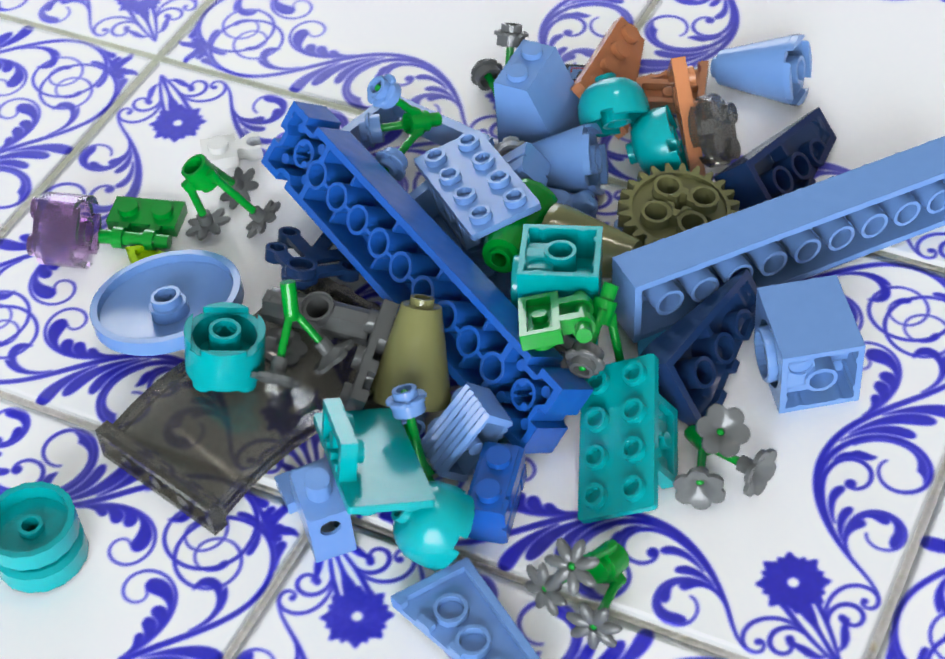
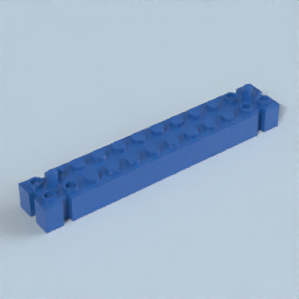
(410, 254)

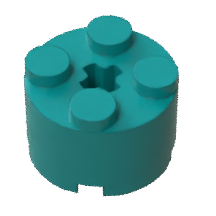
(224, 348)

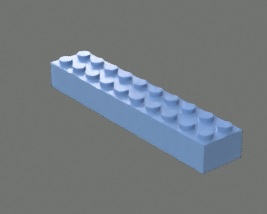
(783, 237)

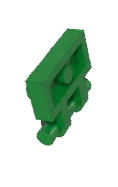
(143, 223)
(548, 318)

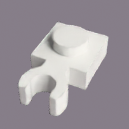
(226, 151)

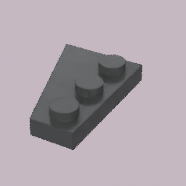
(366, 358)

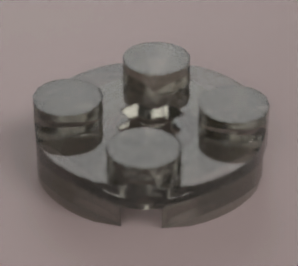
(714, 130)

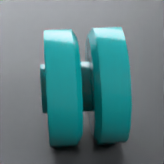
(39, 537)

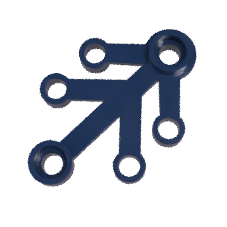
(305, 268)

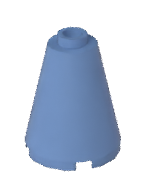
(767, 68)
(576, 159)

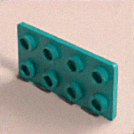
(625, 441)
(372, 460)

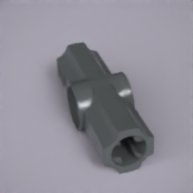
(337, 319)

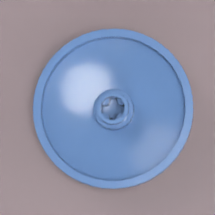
(149, 301)

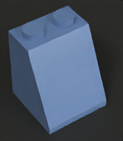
(534, 94)

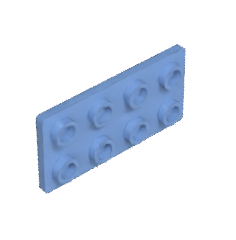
(475, 187)

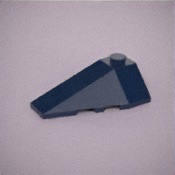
(781, 162)
(703, 348)

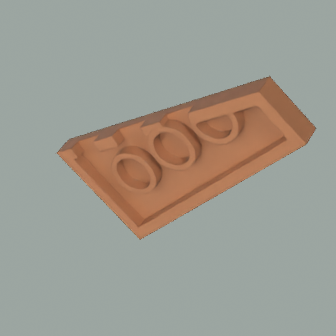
(617, 53)

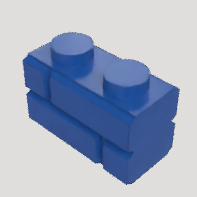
(497, 491)

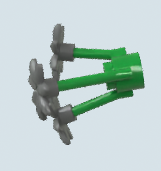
(205, 176)
(599, 566)

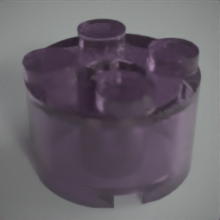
(64, 229)

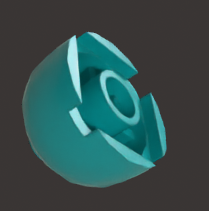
(612, 103)
(656, 141)
(431, 533)

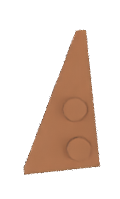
(684, 80)

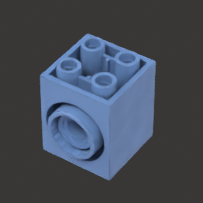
(808, 344)

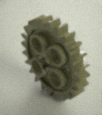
(672, 202)

